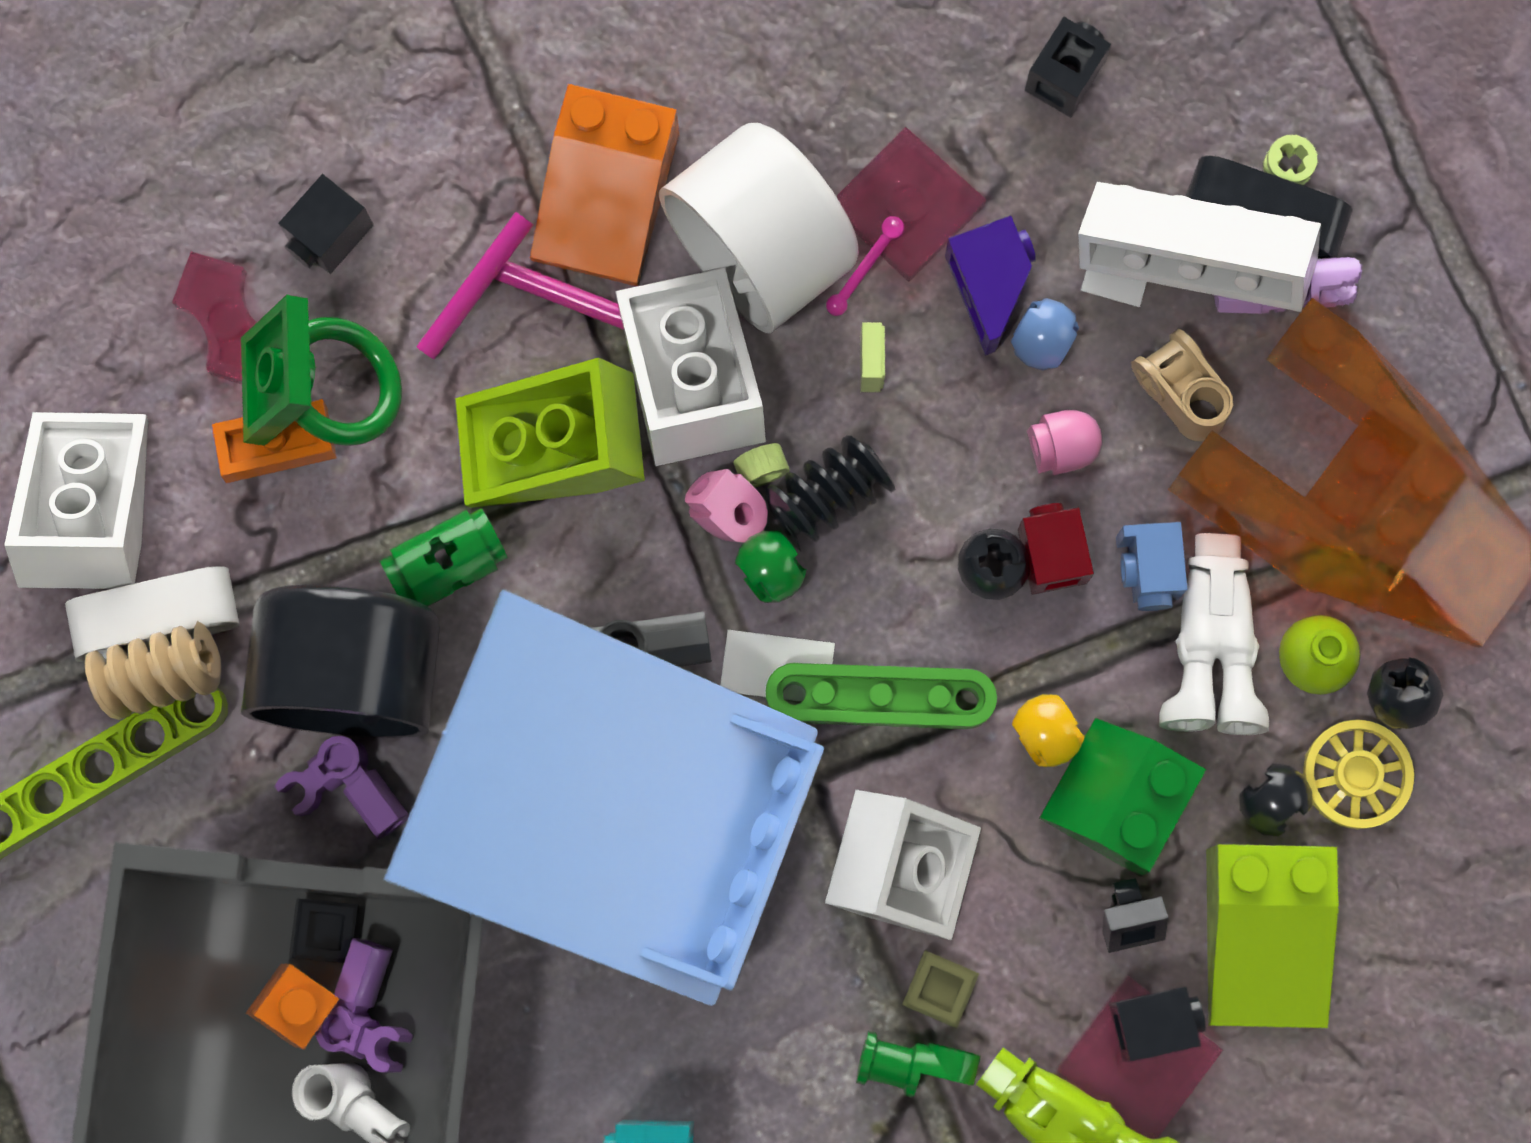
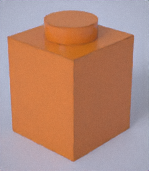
(292, 1005)

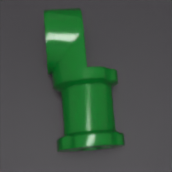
(903, 1065)

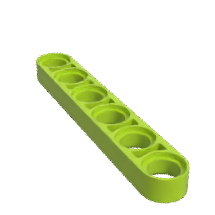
(128, 765)

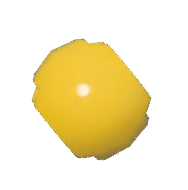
(1048, 730)

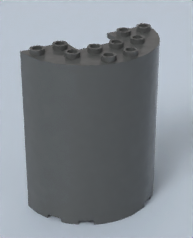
(192, 949)

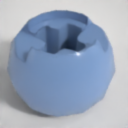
(1045, 334)

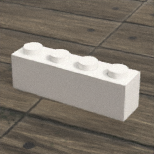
(1199, 246)

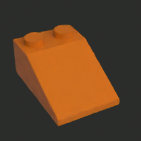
(604, 184)

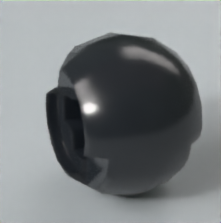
(1008, 549)
(1405, 693)
(1276, 800)

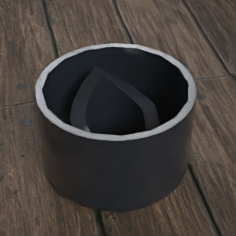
(341, 662)

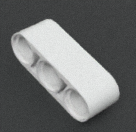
(152, 607)

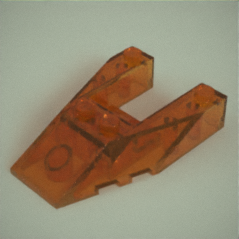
(1397, 513)

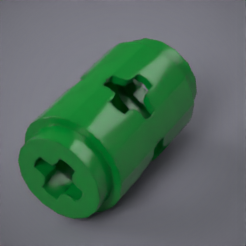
(465, 538)

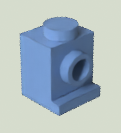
(1153, 564)

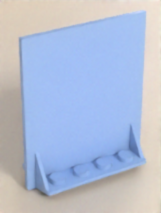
(607, 802)

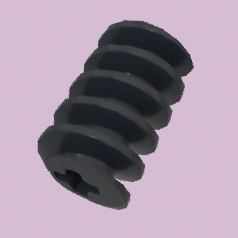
(827, 489)

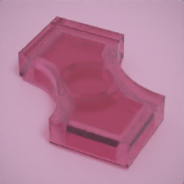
(216, 298)

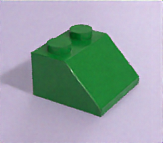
(1122, 795)

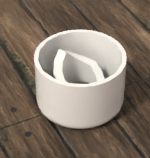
(763, 219)

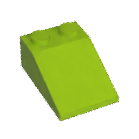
(550, 436)
(1271, 934)

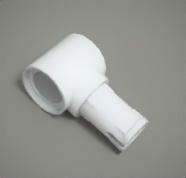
(351, 1103)

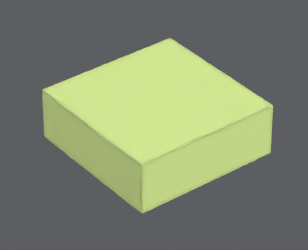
(872, 356)

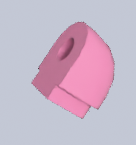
(1065, 441)
(727, 506)

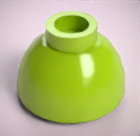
(1319, 654)

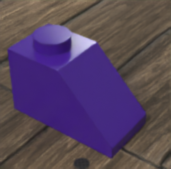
(991, 273)

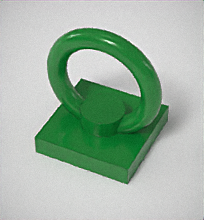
(281, 374)

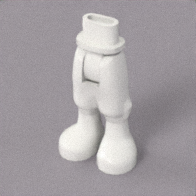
(1213, 626)

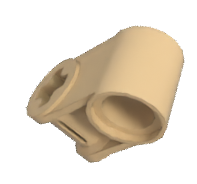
(1179, 376)

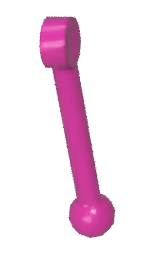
(892, 229)

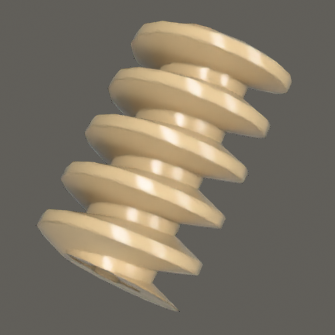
(154, 675)

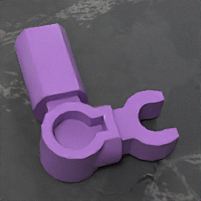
(346, 762)
(348, 1023)

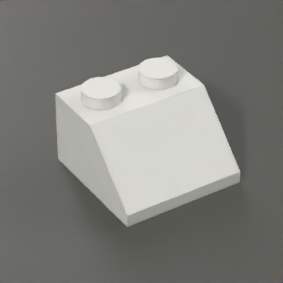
(903, 864)

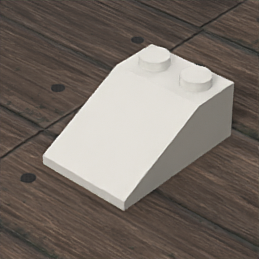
(691, 367)
(79, 501)

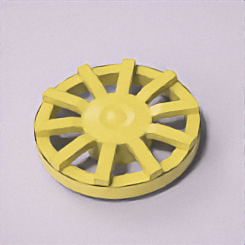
(1359, 774)

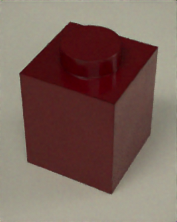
(1055, 548)

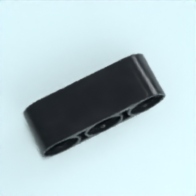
(1235, 184)

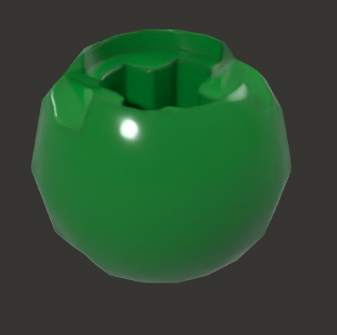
(770, 566)

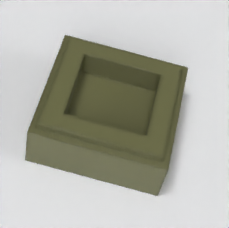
(940, 989)

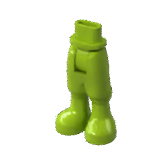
(1051, 1108)

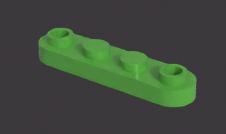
(882, 695)

